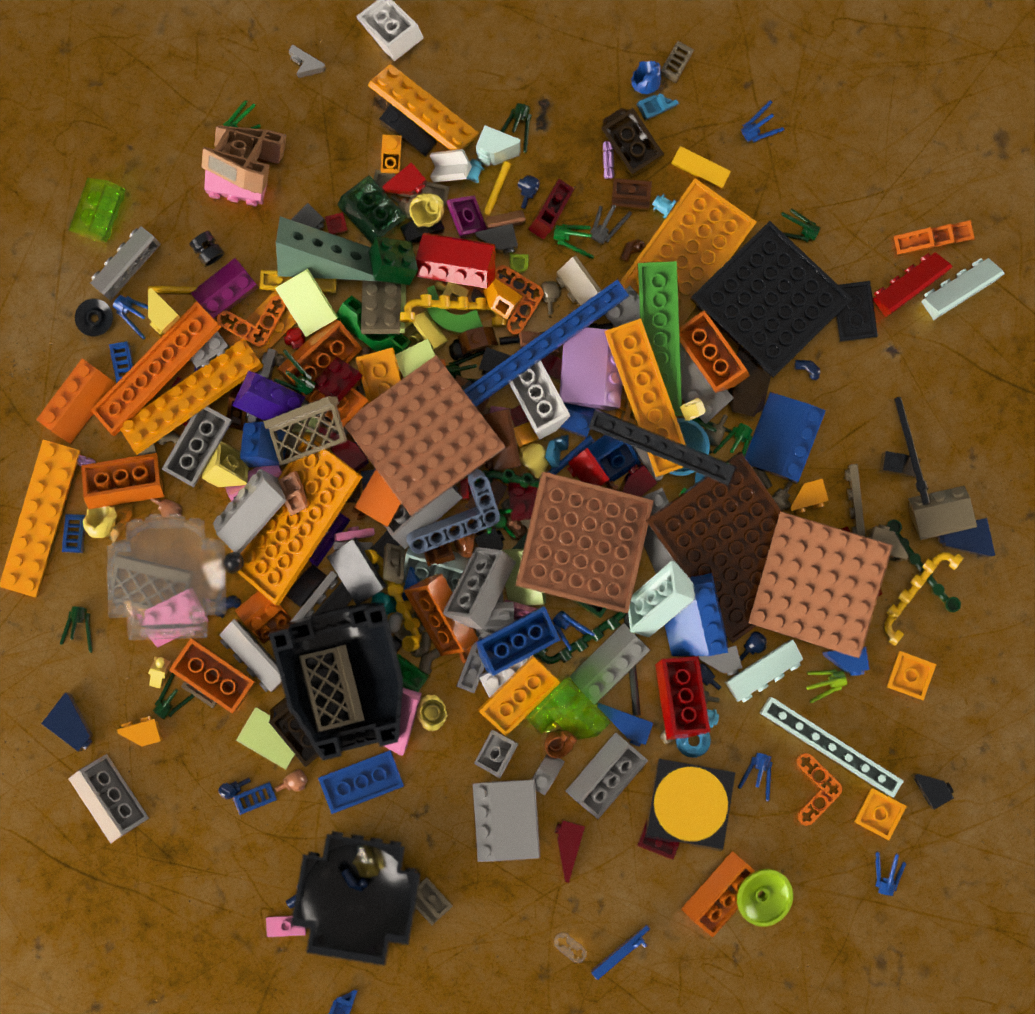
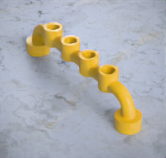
(444, 303)
(907, 595)
(409, 643)

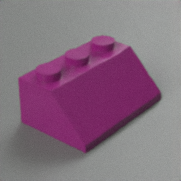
(225, 289)

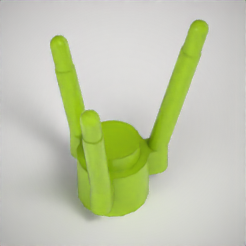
(836, 680)

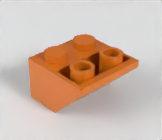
(262, 615)

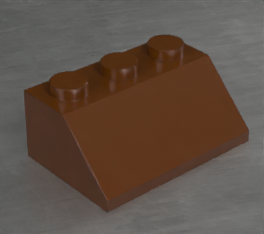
(503, 427)

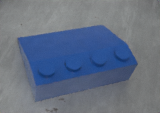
(784, 437)
(700, 625)

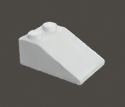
(390, 27)

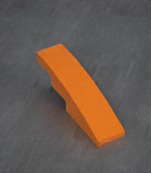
(934, 237)

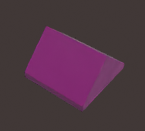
(466, 216)

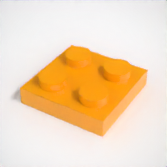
(911, 675)
(880, 814)

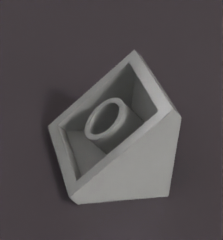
(496, 753)

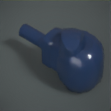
(528, 187)
(755, 644)
(708, 676)
(228, 791)

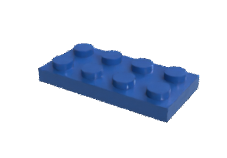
(361, 782)

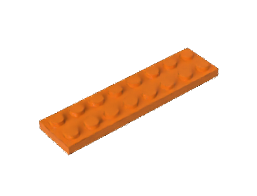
(155, 368)

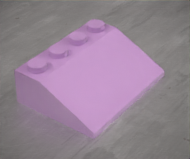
(590, 372)

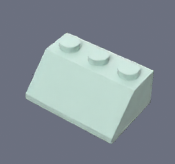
(496, 147)

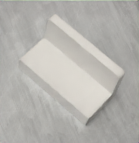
(450, 165)

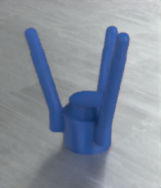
(751, 130)
(123, 305)
(564, 621)
(761, 763)
(888, 885)

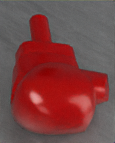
(294, 338)

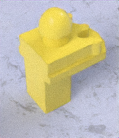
(451, 288)
(692, 409)
(159, 671)

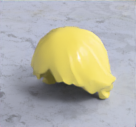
(426, 209)
(534, 458)
(100, 521)
(431, 712)

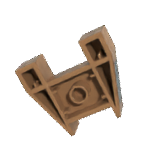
(238, 153)

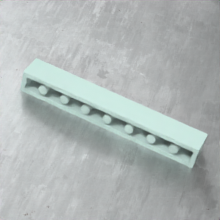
(831, 747)

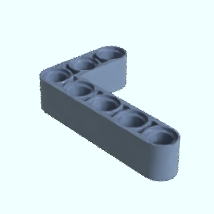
(460, 520)

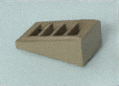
(669, 74)

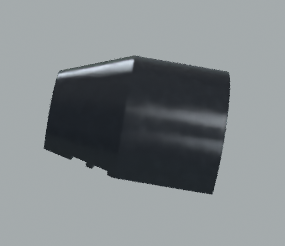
(374, 667)

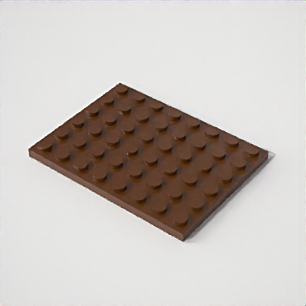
(724, 534)

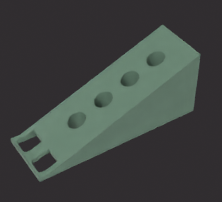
(322, 253)

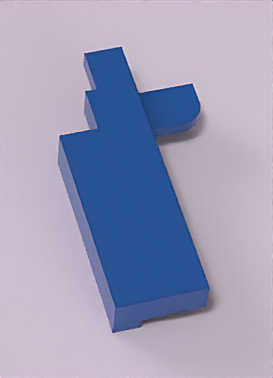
(619, 953)

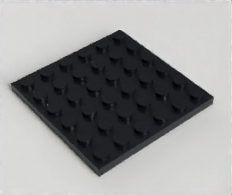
(771, 299)

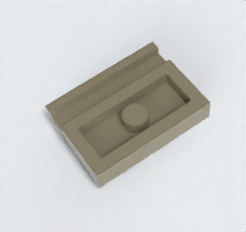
(431, 902)

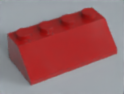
(456, 260)
(911, 284)
(682, 697)

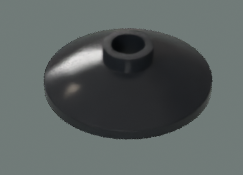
(87, 310)

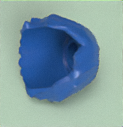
(647, 77)

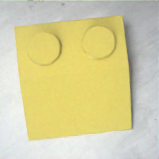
(160, 313)
(424, 329)
(226, 467)

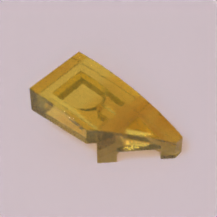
(123, 517)
(366, 863)

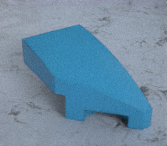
(655, 105)
(554, 448)

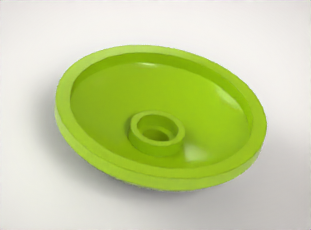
(773, 902)

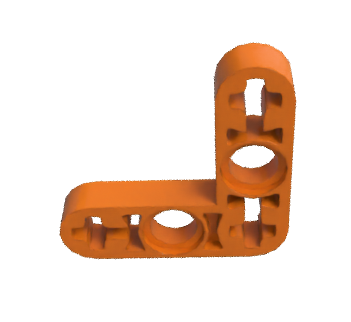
(526, 300)
(252, 329)
(823, 792)

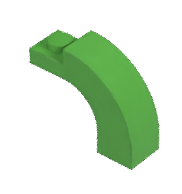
(450, 322)

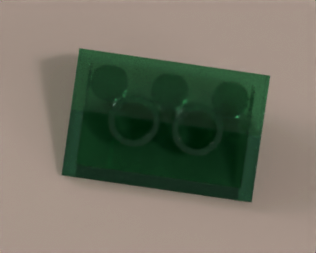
(371, 209)

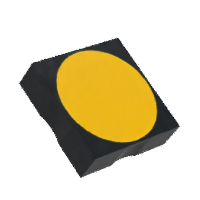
(690, 804)

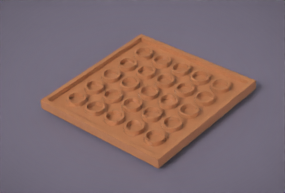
(424, 435)
(584, 542)
(820, 584)

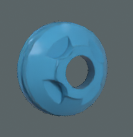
(694, 751)

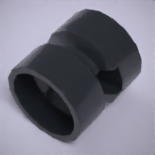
(211, 253)

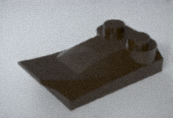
(631, 140)
(751, 392)
(289, 730)

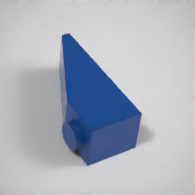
(631, 726)

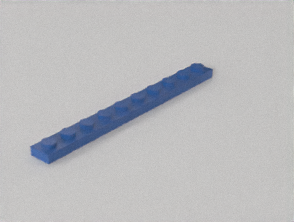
(546, 343)

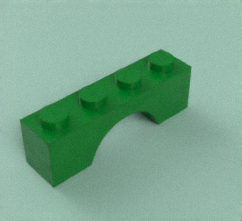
(350, 317)

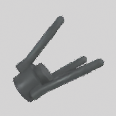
(600, 233)

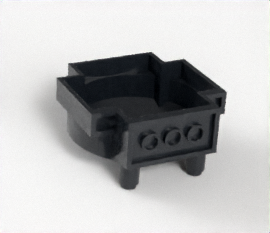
(352, 921)

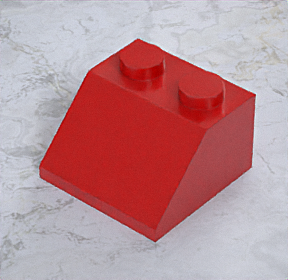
(587, 469)

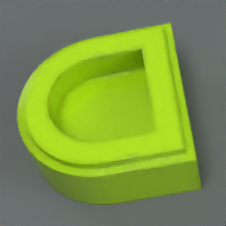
(519, 262)

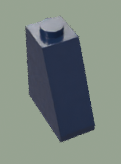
(972, 540)
(69, 724)

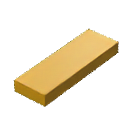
(700, 167)

